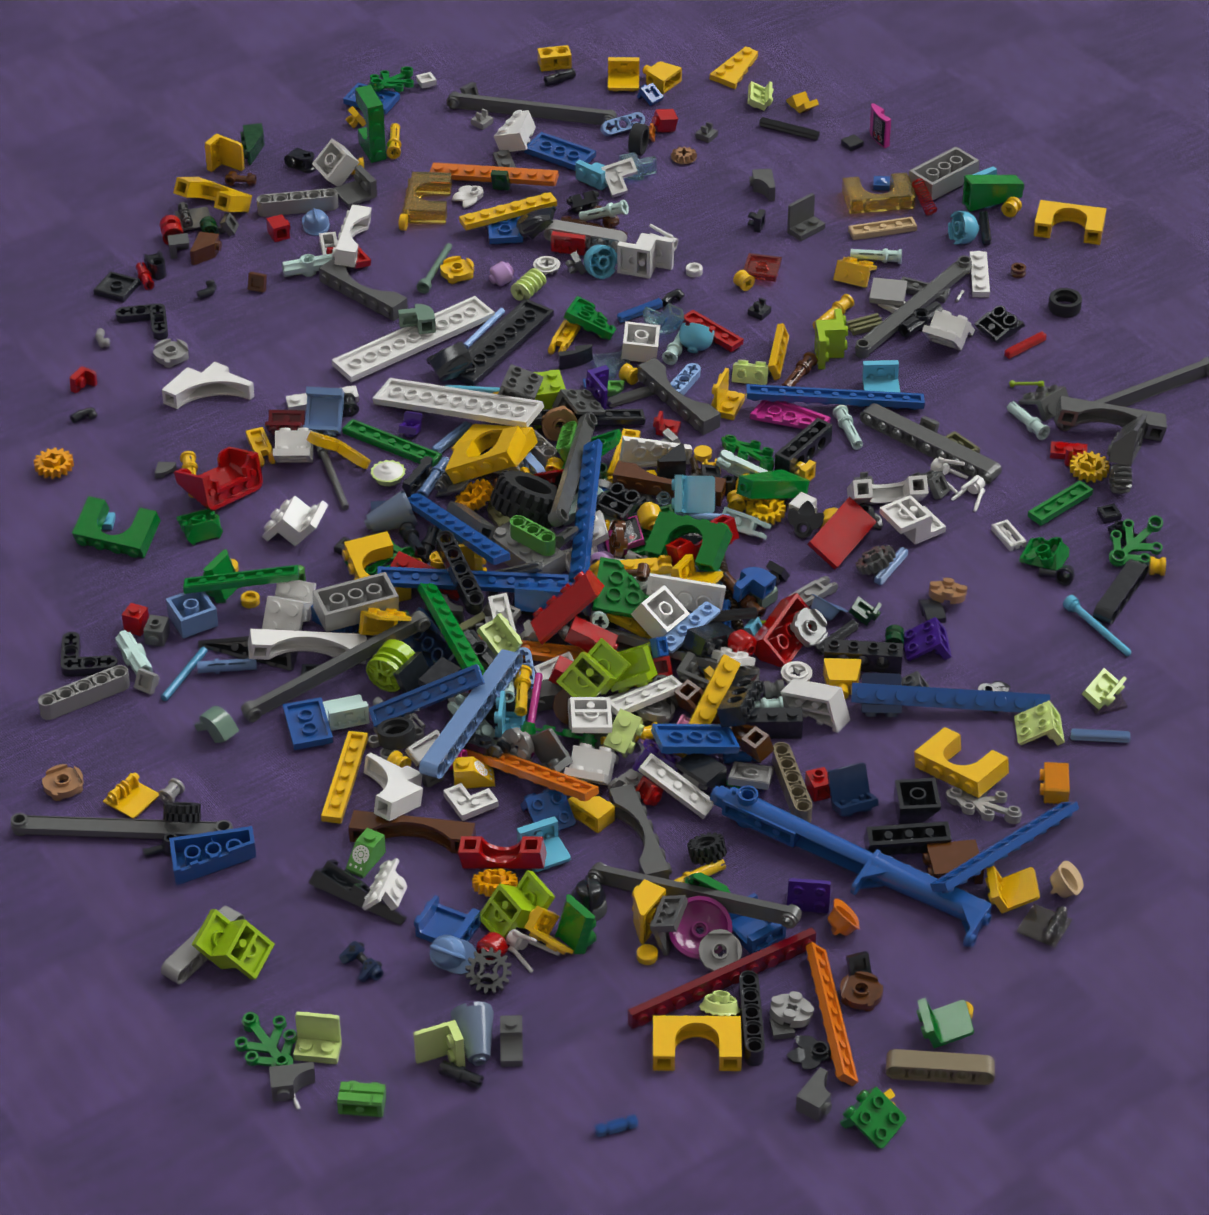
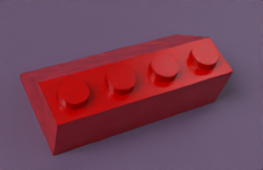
(566, 605)
(775, 638)

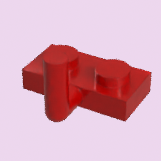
(1066, 450)

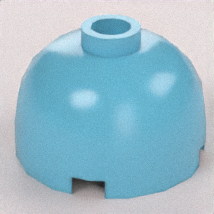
(963, 227)
(600, 261)
(695, 337)

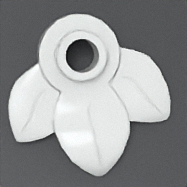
(468, 195)

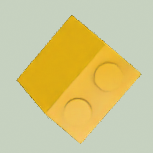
(645, 902)

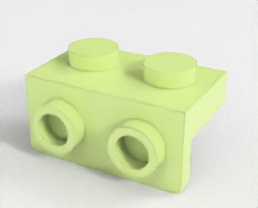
(760, 96)
(750, 373)
(500, 635)
(1102, 689)
(624, 732)

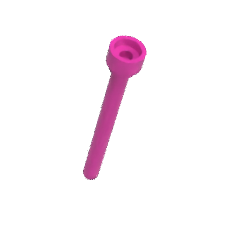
(535, 699)

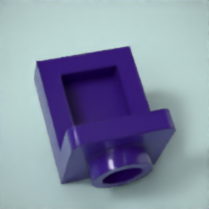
(411, 425)

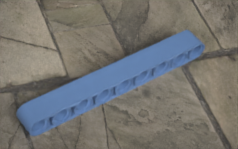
(470, 714)

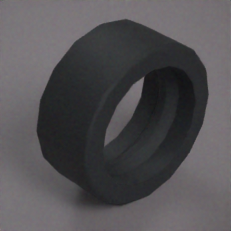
(638, 138)
(1065, 310)
(391, 741)

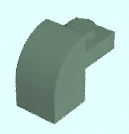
(420, 316)
(218, 724)

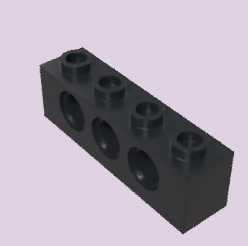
(804, 446)
(874, 656)
(740, 700)
(905, 837)

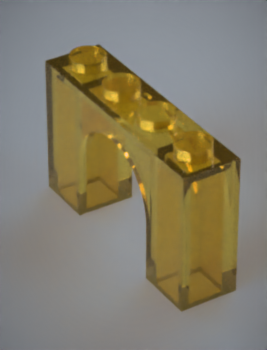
(422, 185)
(861, 201)

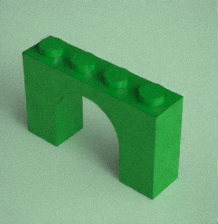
(373, 136)
(673, 526)
(132, 542)

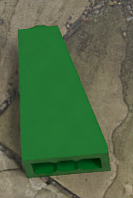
(989, 190)
(772, 485)

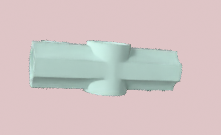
(306, 265)
(132, 652)

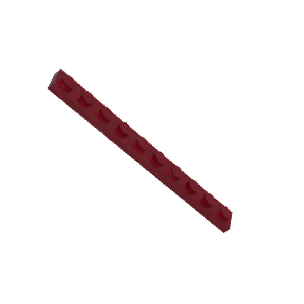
(720, 978)

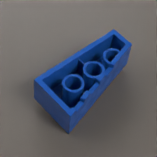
(535, 595)
(210, 852)

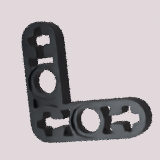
(129, 314)
(75, 660)

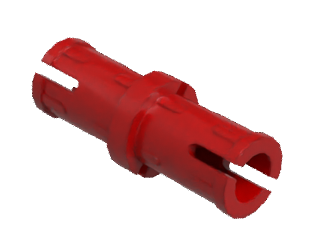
(145, 275)

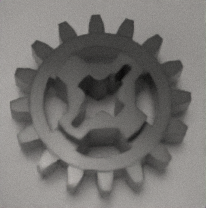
(875, 560)
(494, 977)

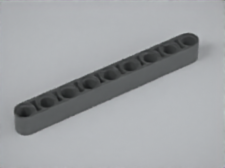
(929, 442)

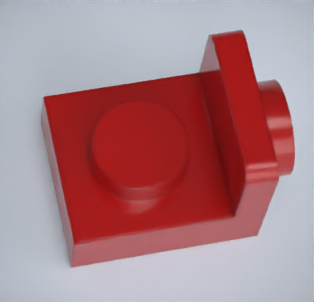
(82, 377)
(662, 424)

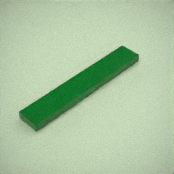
(389, 442)
(241, 579)

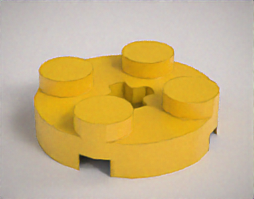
(464, 269)

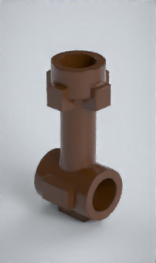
(232, 177)
(608, 221)
(641, 573)

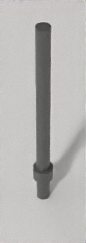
(323, 453)

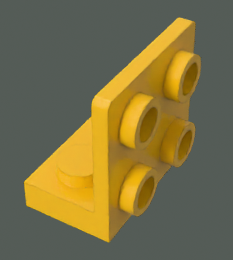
(726, 401)

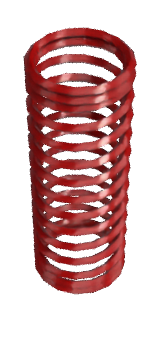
(919, 185)

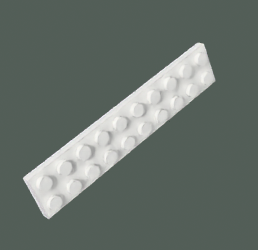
(408, 341)
(458, 402)

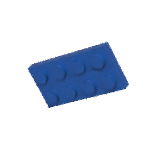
(559, 151)
(695, 739)

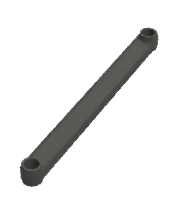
(536, 109)
(920, 300)
(1153, 387)
(572, 470)
(704, 661)
(255, 709)
(109, 827)
(735, 904)

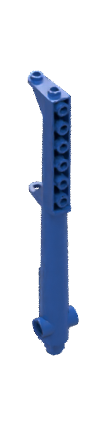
(873, 868)

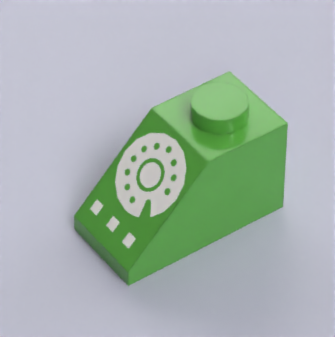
(366, 852)

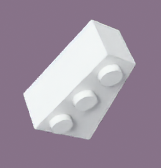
(515, 132)
(818, 701)

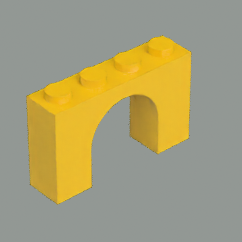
(224, 197)
(1053, 212)
(488, 435)
(468, 463)
(369, 549)
(972, 778)
(721, 1030)

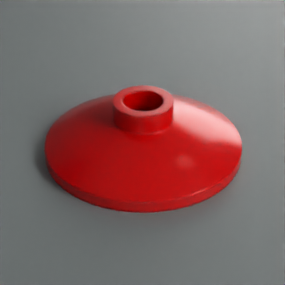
(550, 475)

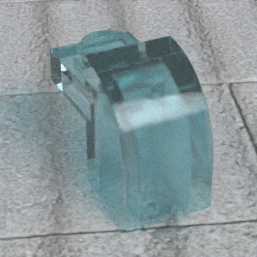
(644, 166)
(668, 319)

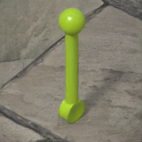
(1012, 383)

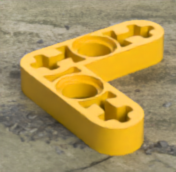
(340, 447)

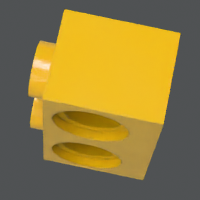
(554, 58)

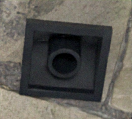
(672, 463)
(703, 769)

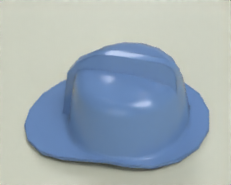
(315, 222)
(827, 609)
(451, 953)

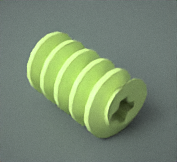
(528, 284)

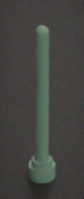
(424, 284)

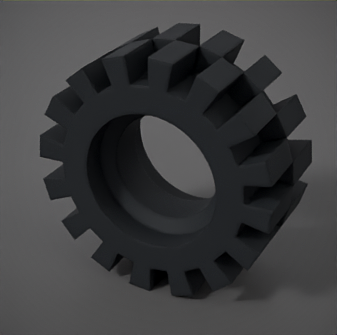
(182, 812)
(707, 848)

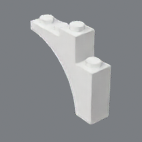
(212, 381)
(400, 787)

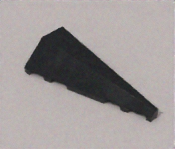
(239, 648)
(347, 887)

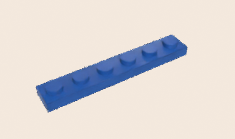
(427, 695)

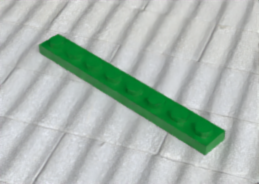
(449, 626)

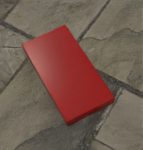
(842, 533)

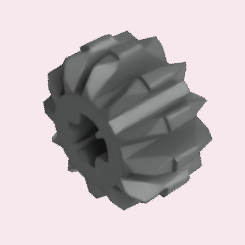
(1120, 479)

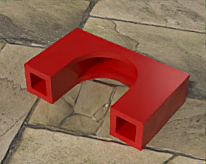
(585, 636)

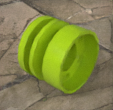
(386, 662)

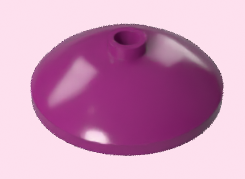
(699, 913)

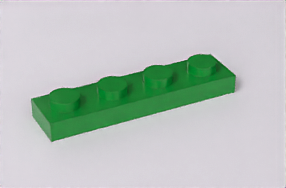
(1060, 503)

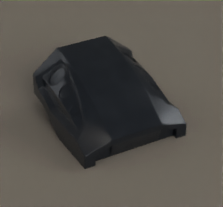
(535, 221)
(999, 324)
(451, 361)
(619, 502)

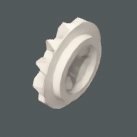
(541, 262)
(799, 668)

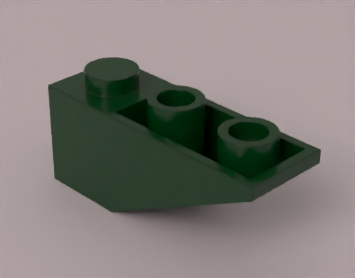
(252, 141)

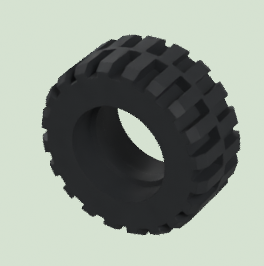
(524, 495)

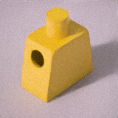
(663, 75)
(842, 673)

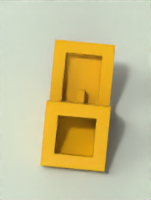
(801, 102)

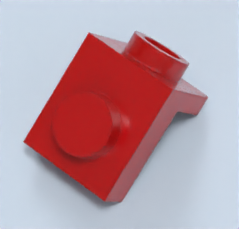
(649, 791)

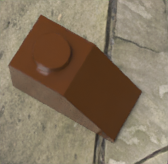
(205, 247)

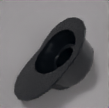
(591, 896)

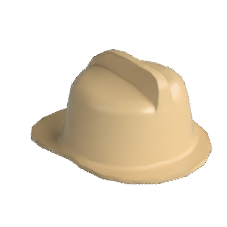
(1066, 880)

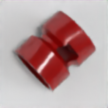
(170, 226)

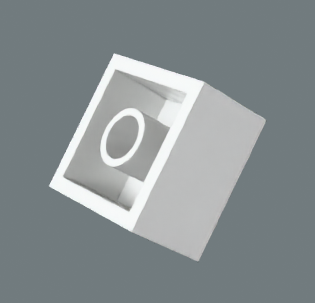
(335, 163)
(640, 341)
(660, 613)

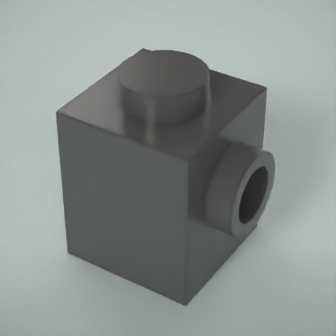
(156, 630)

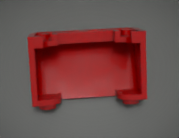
(234, 478)

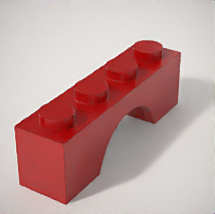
(680, 547)
(478, 853)

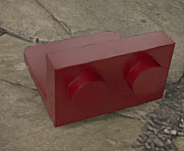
(285, 419)

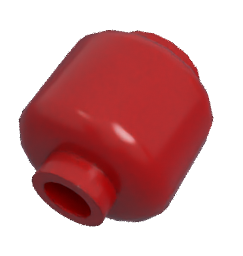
(742, 641)
(492, 940)

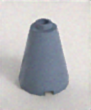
(391, 514)
(476, 1028)

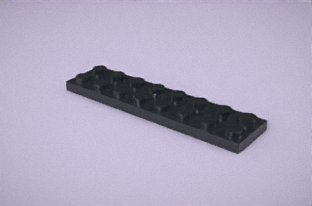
(504, 339)

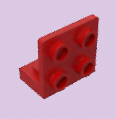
(568, 243)

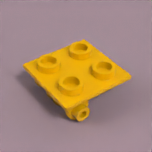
(131, 796)

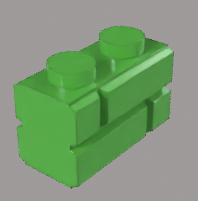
(361, 1098)

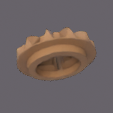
(677, 155)

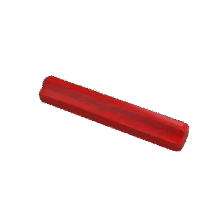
(1025, 345)

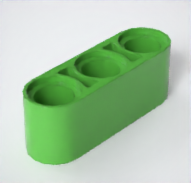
(565, 439)
(532, 535)

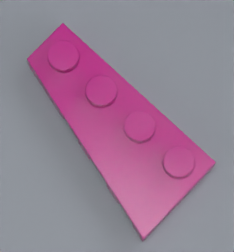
(785, 414)

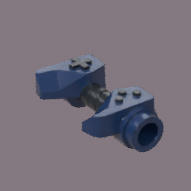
(370, 968)

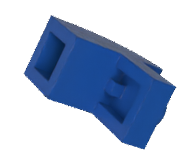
(756, 581)

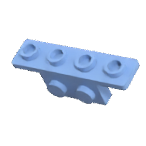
(701, 616)

